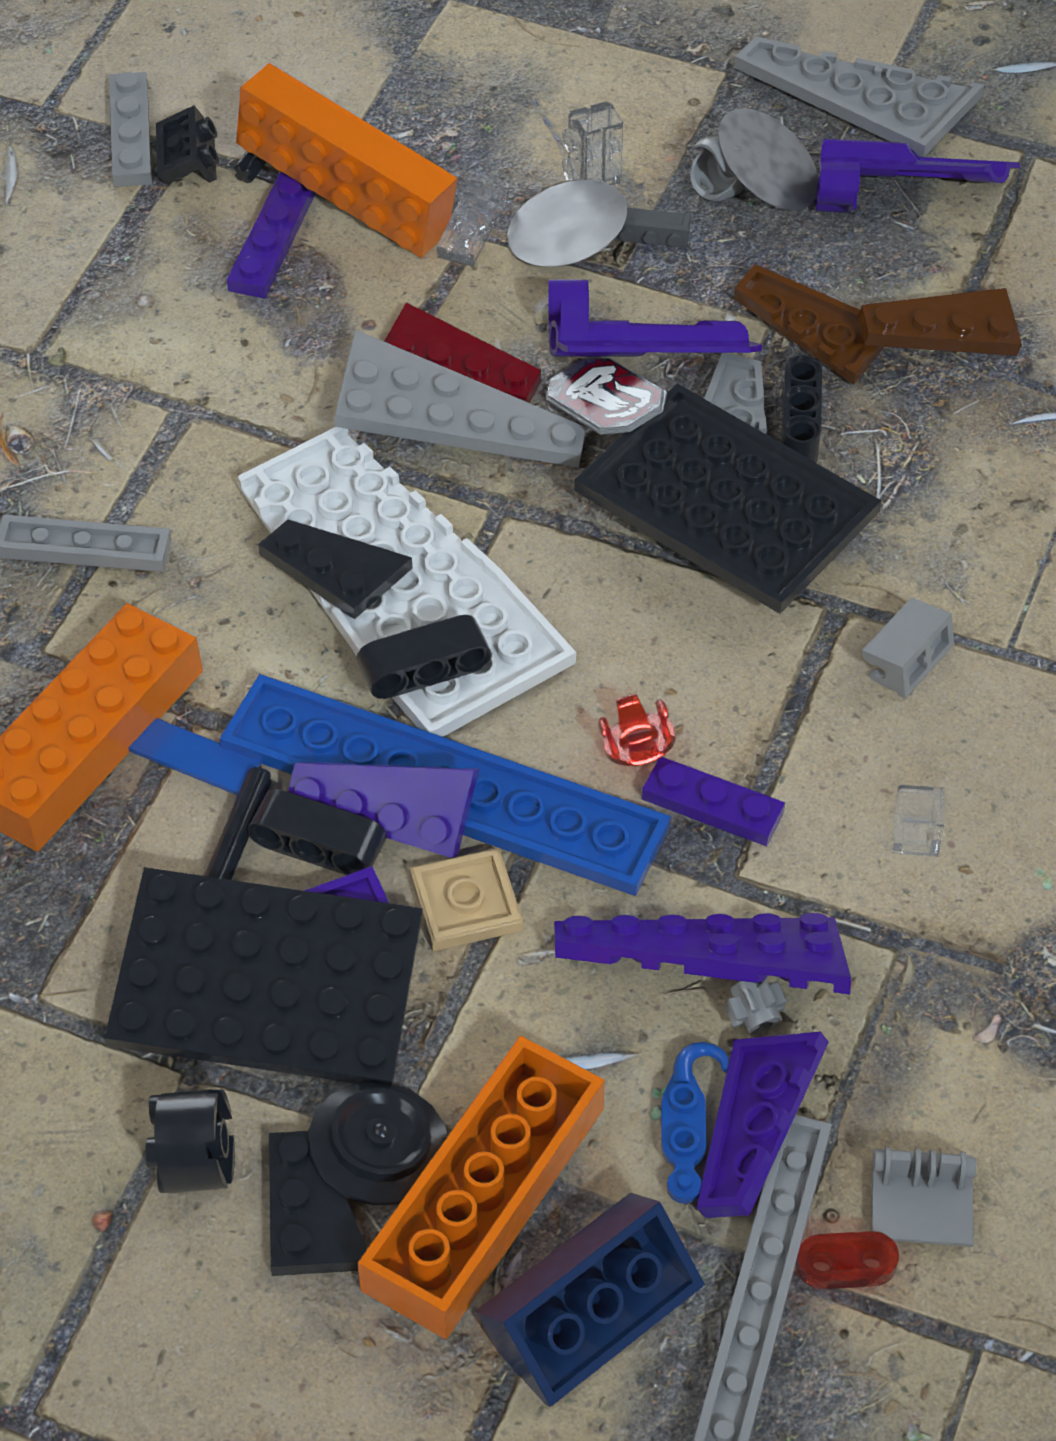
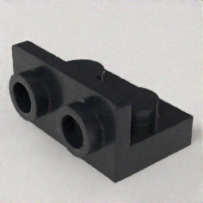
(186, 145)

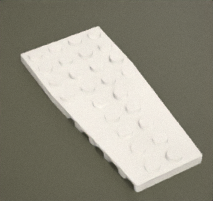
(348, 493)

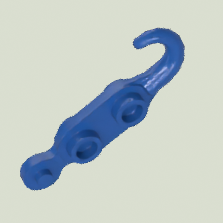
(685, 1121)

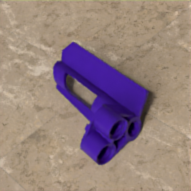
(848, 159)
(577, 336)

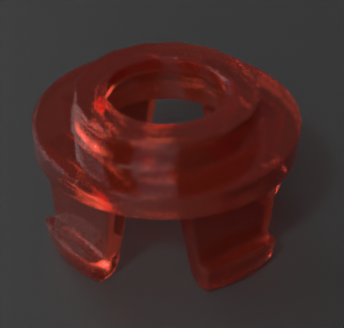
(637, 733)

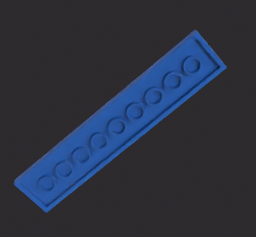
(510, 805)

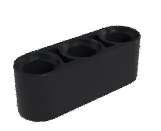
(802, 406)
(424, 656)
(316, 832)

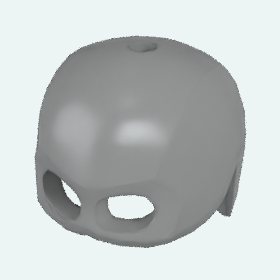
(713, 171)

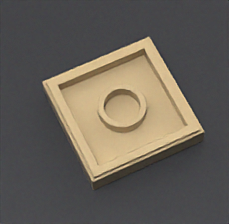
(466, 899)

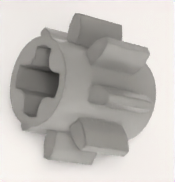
(756, 1005)

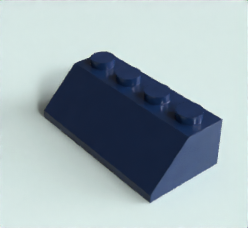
(591, 1297)

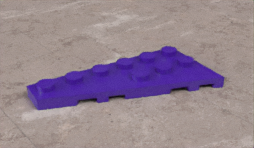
(715, 946)

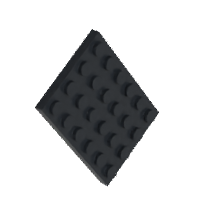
(729, 498)
(265, 977)

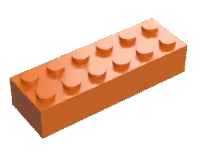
(345, 160)
(89, 720)
(481, 1187)

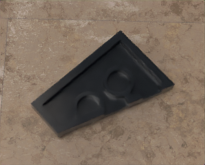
(334, 566)
(308, 1218)

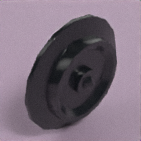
(374, 1141)

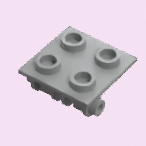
(923, 1196)

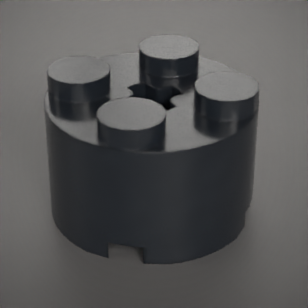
(191, 1141)

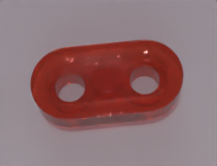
(845, 1257)

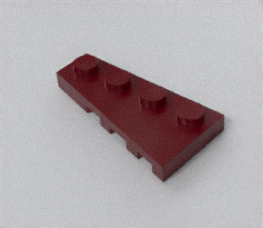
(463, 353)

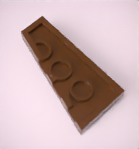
(809, 319)
(953, 322)

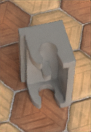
(910, 646)

